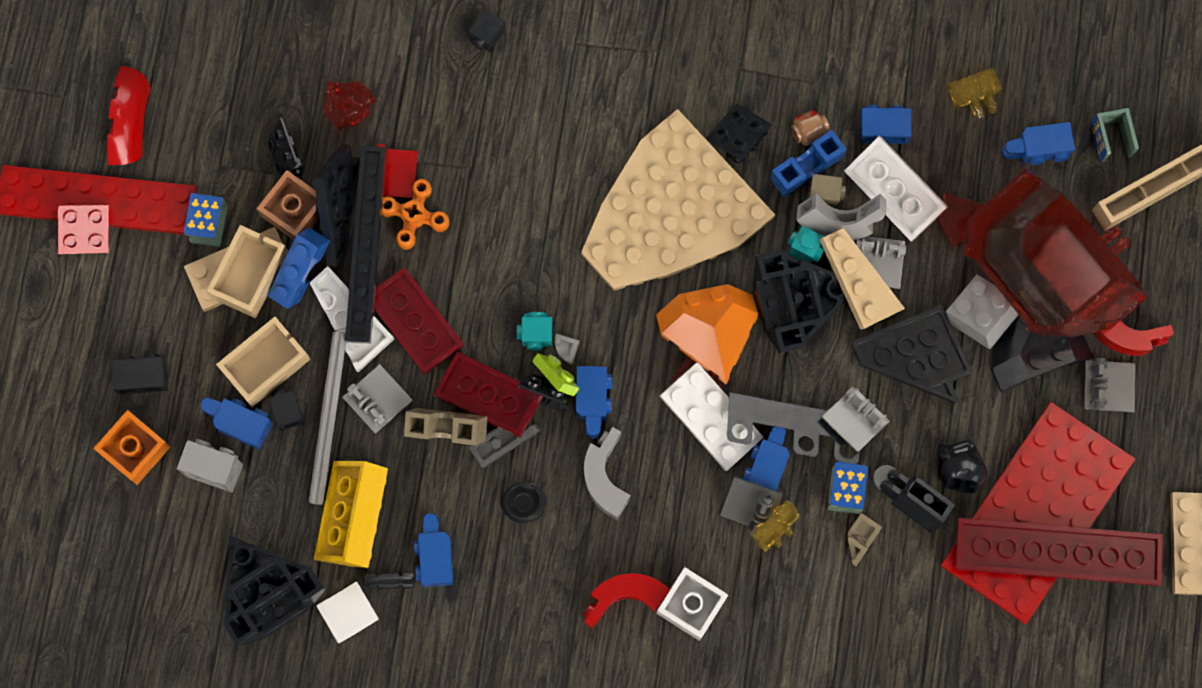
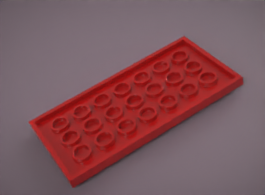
(1054, 479)

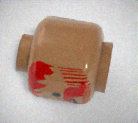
(809, 127)

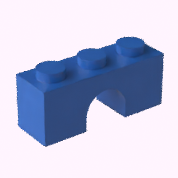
(818, 158)
(302, 256)

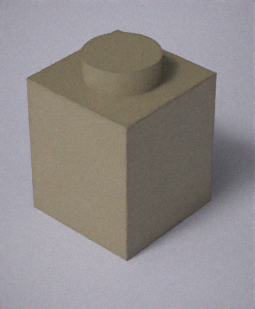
(828, 188)

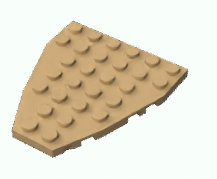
(671, 209)

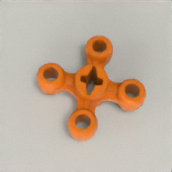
(423, 216)

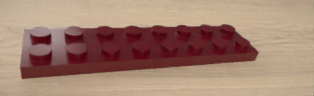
(1059, 552)

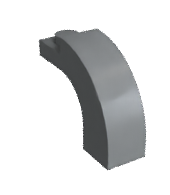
(825, 220)
(601, 490)

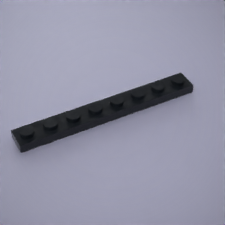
(365, 245)

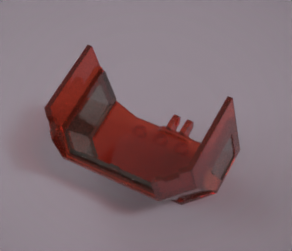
(1051, 260)

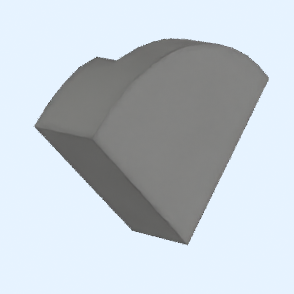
(566, 348)

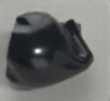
(962, 467)

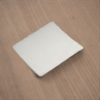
(347, 612)

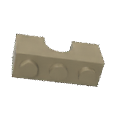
(442, 424)

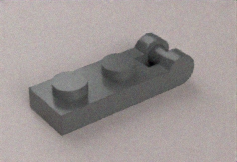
(499, 443)

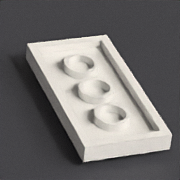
(908, 198)
(704, 412)

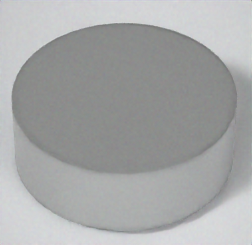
(881, 475)

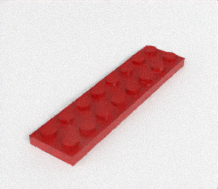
(130, 201)

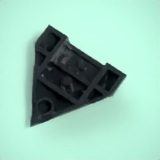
(793, 298)
(1026, 355)
(264, 592)

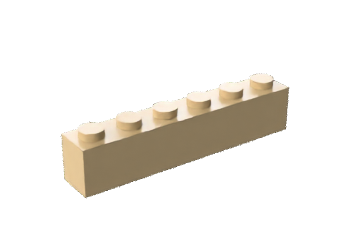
(1149, 189)

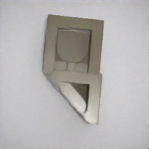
(861, 536)

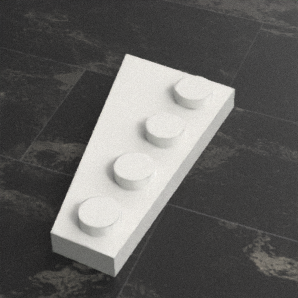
(334, 299)

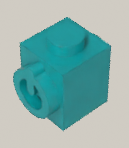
(806, 245)
(535, 331)

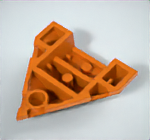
(710, 326)

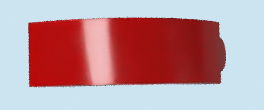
(1131, 341)
(625, 586)

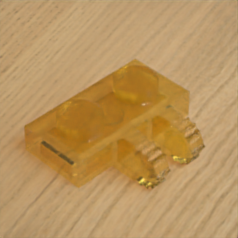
(975, 88)
(777, 525)

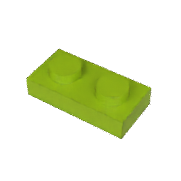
(559, 378)

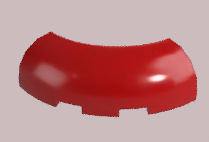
(128, 114)

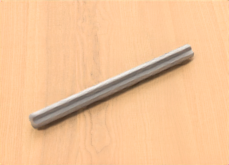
(327, 418)

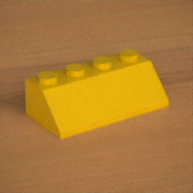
(351, 513)

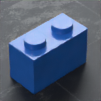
(890, 123)

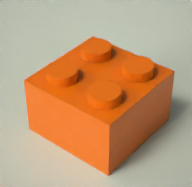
(132, 447)

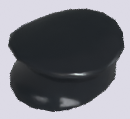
(524, 502)

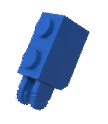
(1042, 144)
(592, 397)
(237, 421)
(769, 460)
(434, 554)

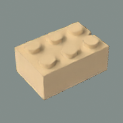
(247, 271)
(263, 361)

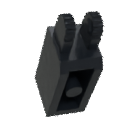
(917, 500)

